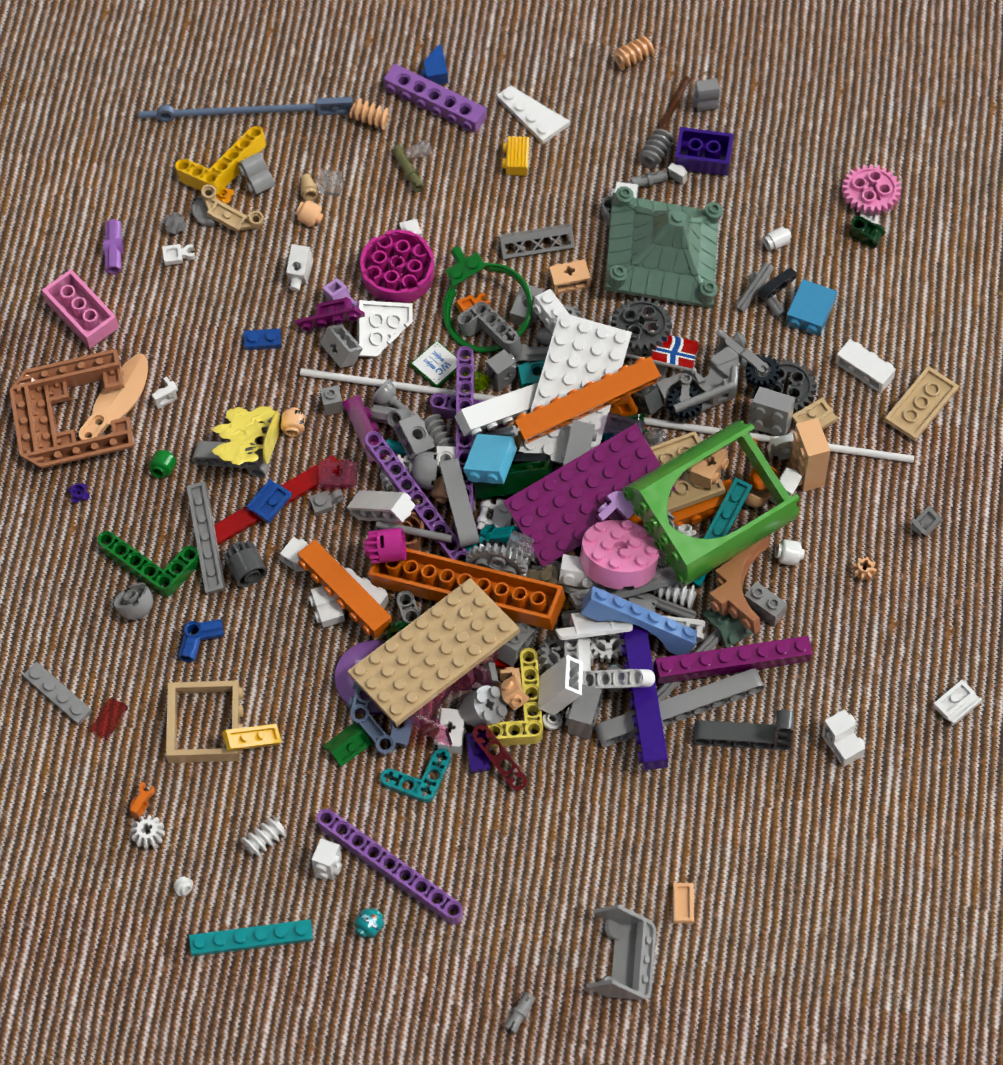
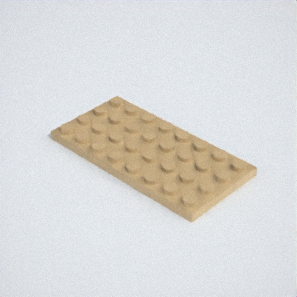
(433, 651)

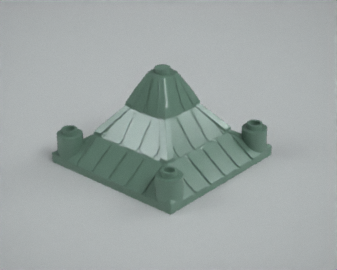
(662, 249)

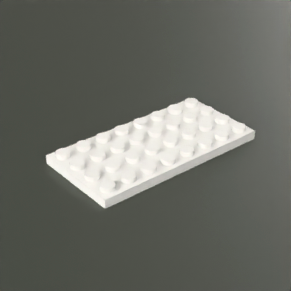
(576, 355)

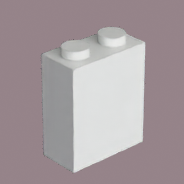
(560, 685)

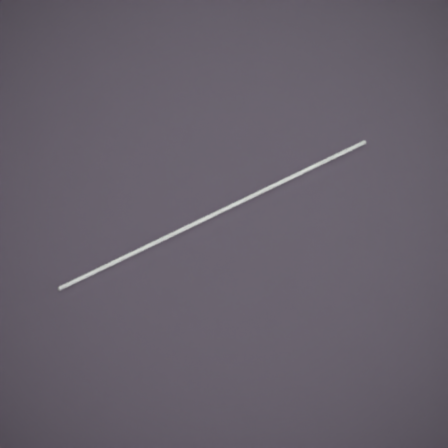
(648, 421)

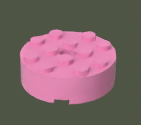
(619, 554)

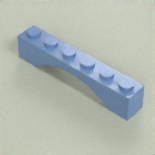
(606, 606)

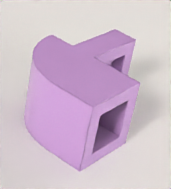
(337, 290)
(618, 502)

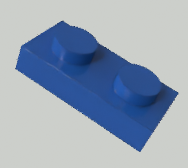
(262, 339)

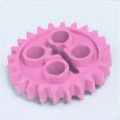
(871, 189)

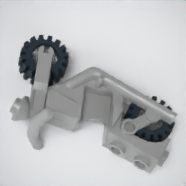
(721, 381)

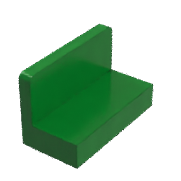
(347, 744)

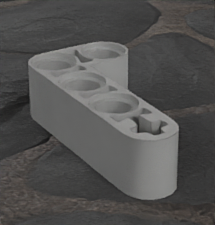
(483, 317)
(204, 456)

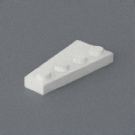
(533, 115)

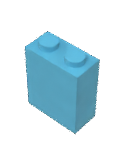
(490, 458)

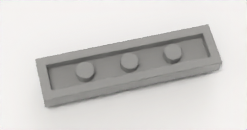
(57, 693)

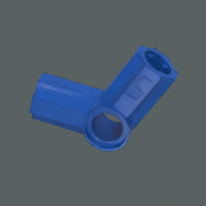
(191, 643)

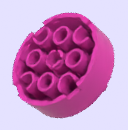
(397, 266)

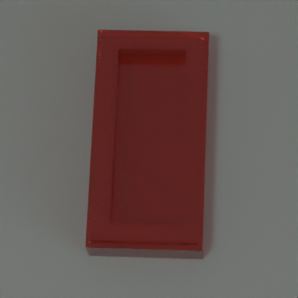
(109, 718)

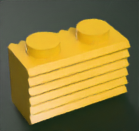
(516, 155)

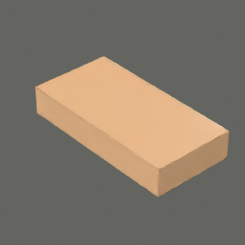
(683, 903)

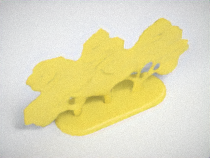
(244, 430)

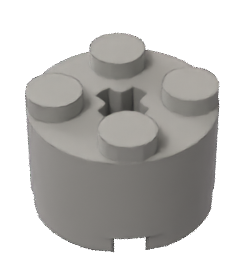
(483, 706)

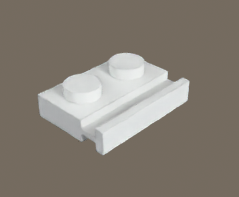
(957, 702)

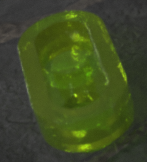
(481, 381)

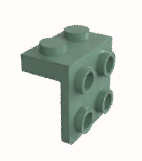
(730, 629)

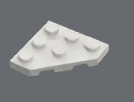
(381, 324)

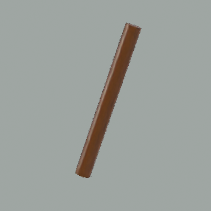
(674, 103)

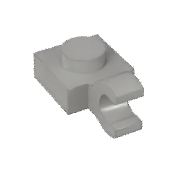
(323, 502)

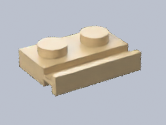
(819, 410)

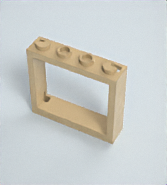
(201, 755)

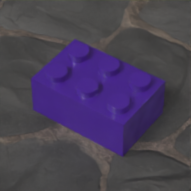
(704, 151)

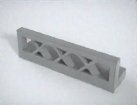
(538, 233)

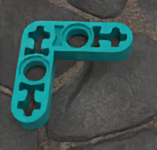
(419, 785)

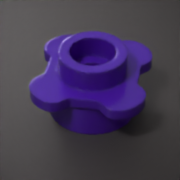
(79, 488)

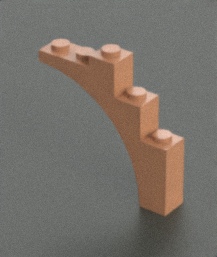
(730, 580)

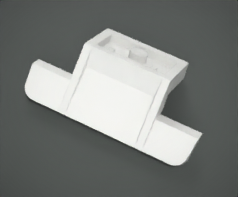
(583, 626)

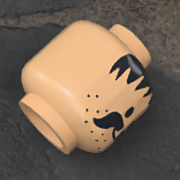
(293, 422)

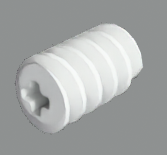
(678, 593)
(263, 836)

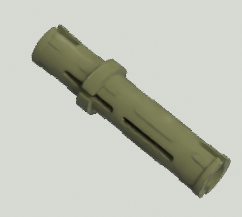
(410, 173)

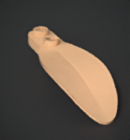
(118, 402)

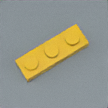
(251, 737)

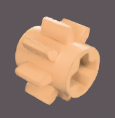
(864, 574)

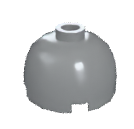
(424, 469)
(135, 602)

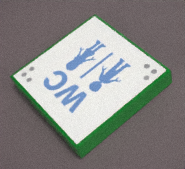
(436, 364)

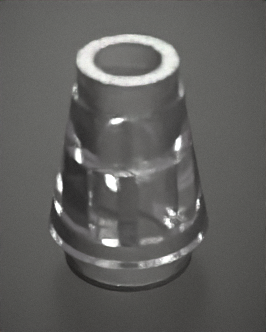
(419, 150)

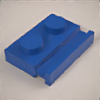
(269, 501)

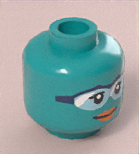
(369, 923)

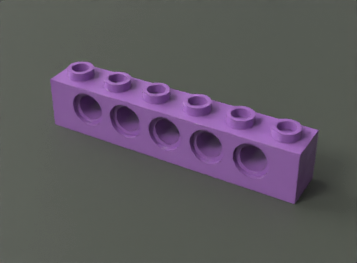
(422, 91)

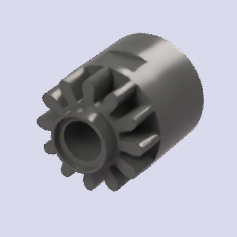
(245, 563)

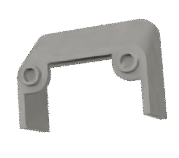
(631, 957)

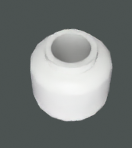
(789, 552)

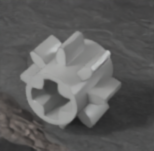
(174, 222)

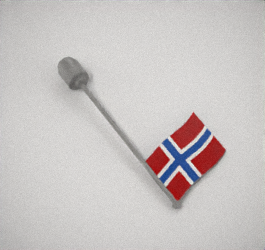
(674, 353)

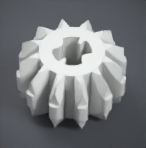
(139, 832)

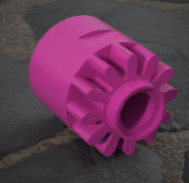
(386, 545)

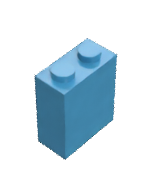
(811, 307)

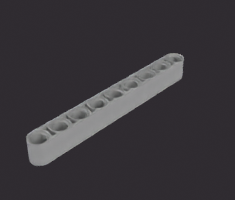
(685, 705)

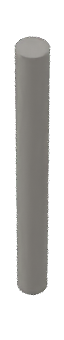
(416, 531)

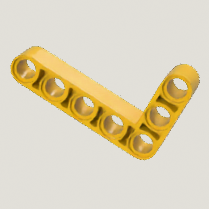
(226, 167)

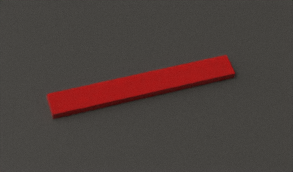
(244, 518)

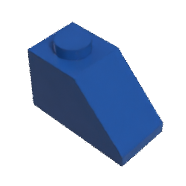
(435, 67)

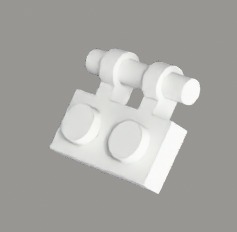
(500, 518)

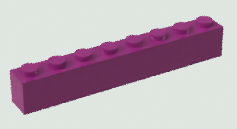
(732, 660)

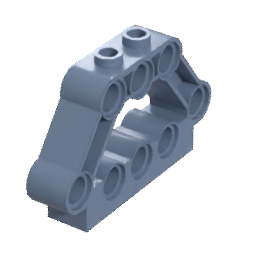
(398, 736)

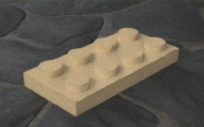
(921, 403)

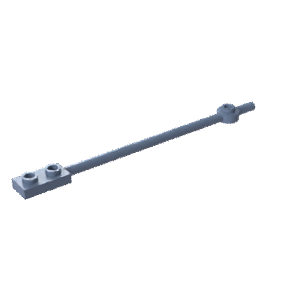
(324, 106)

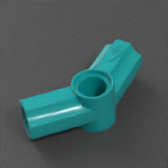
(491, 532)

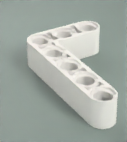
(606, 679)

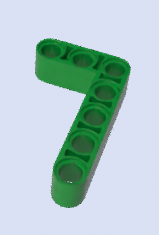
(146, 566)

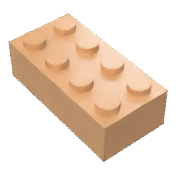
(810, 454)

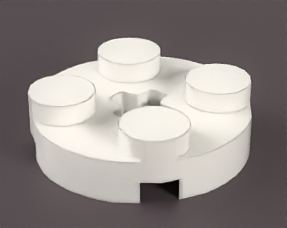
(780, 446)

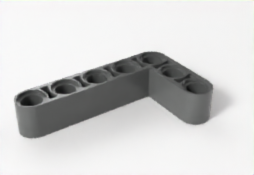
(747, 734)

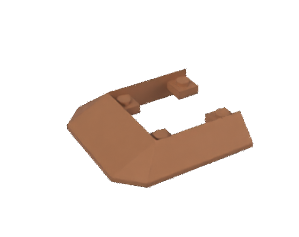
(35, 417)

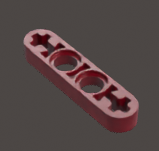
(502, 755)

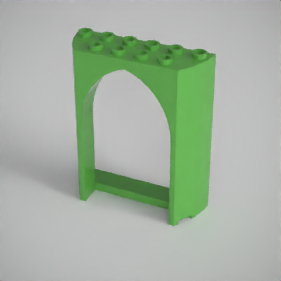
(696, 556)

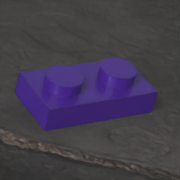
(478, 759)

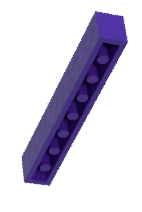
(644, 702)

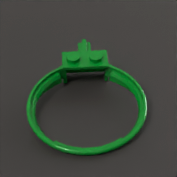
(463, 270)

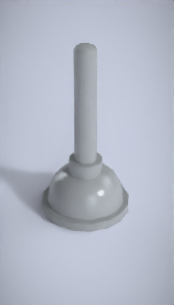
(387, 395)

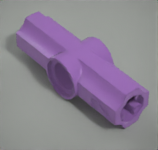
(113, 246)

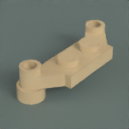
(227, 215)

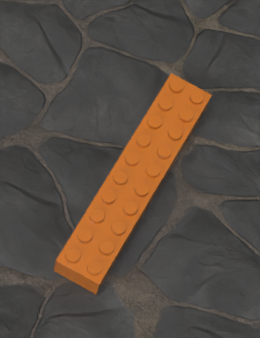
(437, 576)

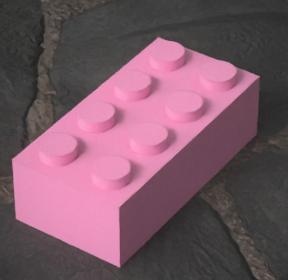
(80, 308)

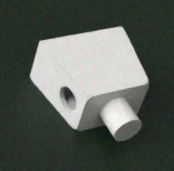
(299, 266)

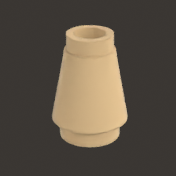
(308, 188)

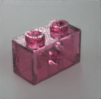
(328, 479)

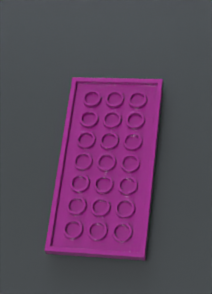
(566, 502)

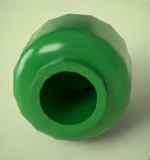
(162, 464)

